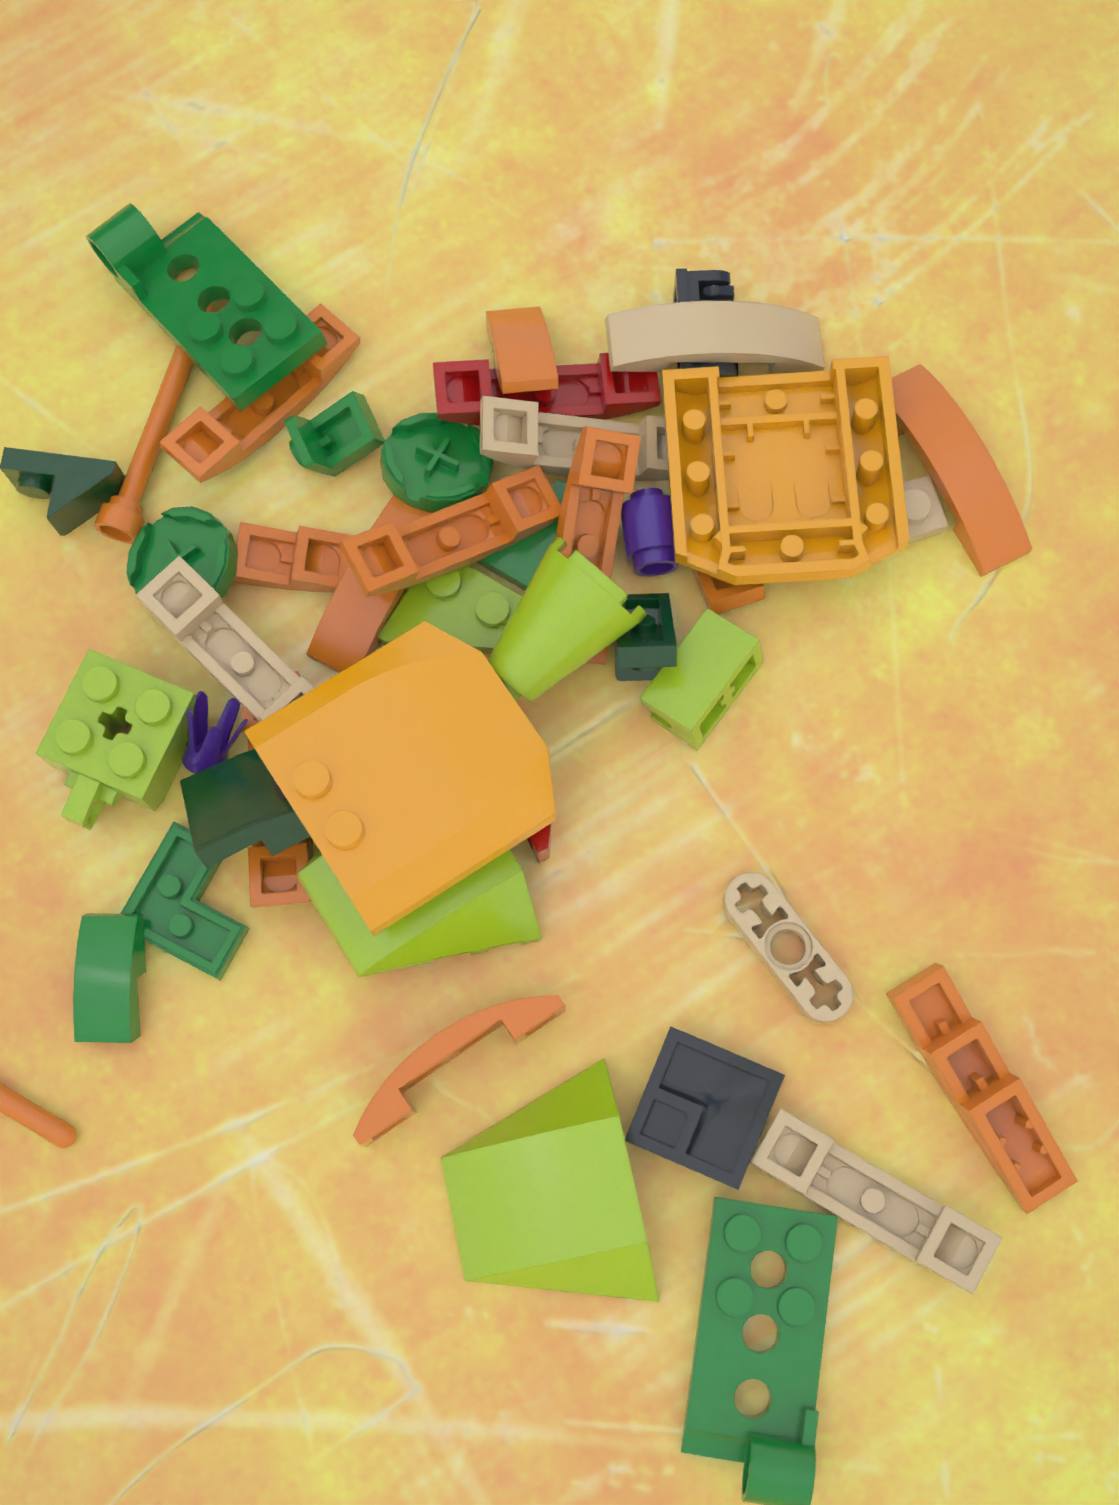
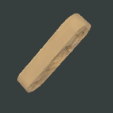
(792, 923)

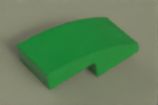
(105, 978)

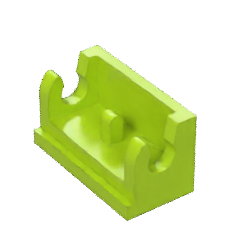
(710, 674)

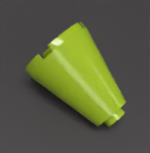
(560, 623)

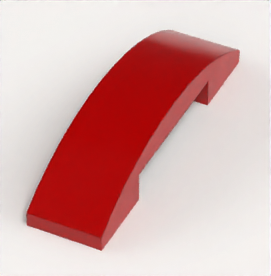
(582, 390)

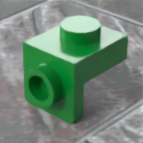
(335, 436)

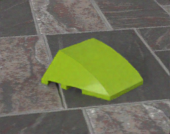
(471, 916)
(553, 1197)

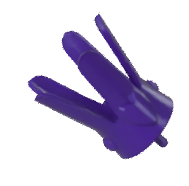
(212, 745)

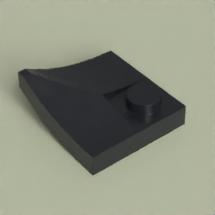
(704, 1107)

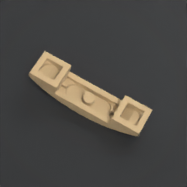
(714, 332)
(525, 438)
(221, 641)
(876, 1202)

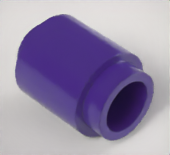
(649, 532)

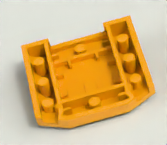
(784, 472)
(409, 771)

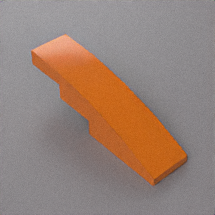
(982, 1088)

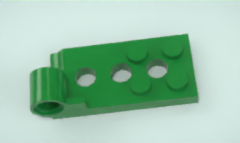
(148, 272)
(781, 1439)

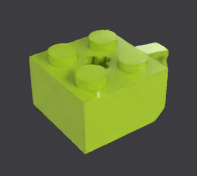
(108, 766)

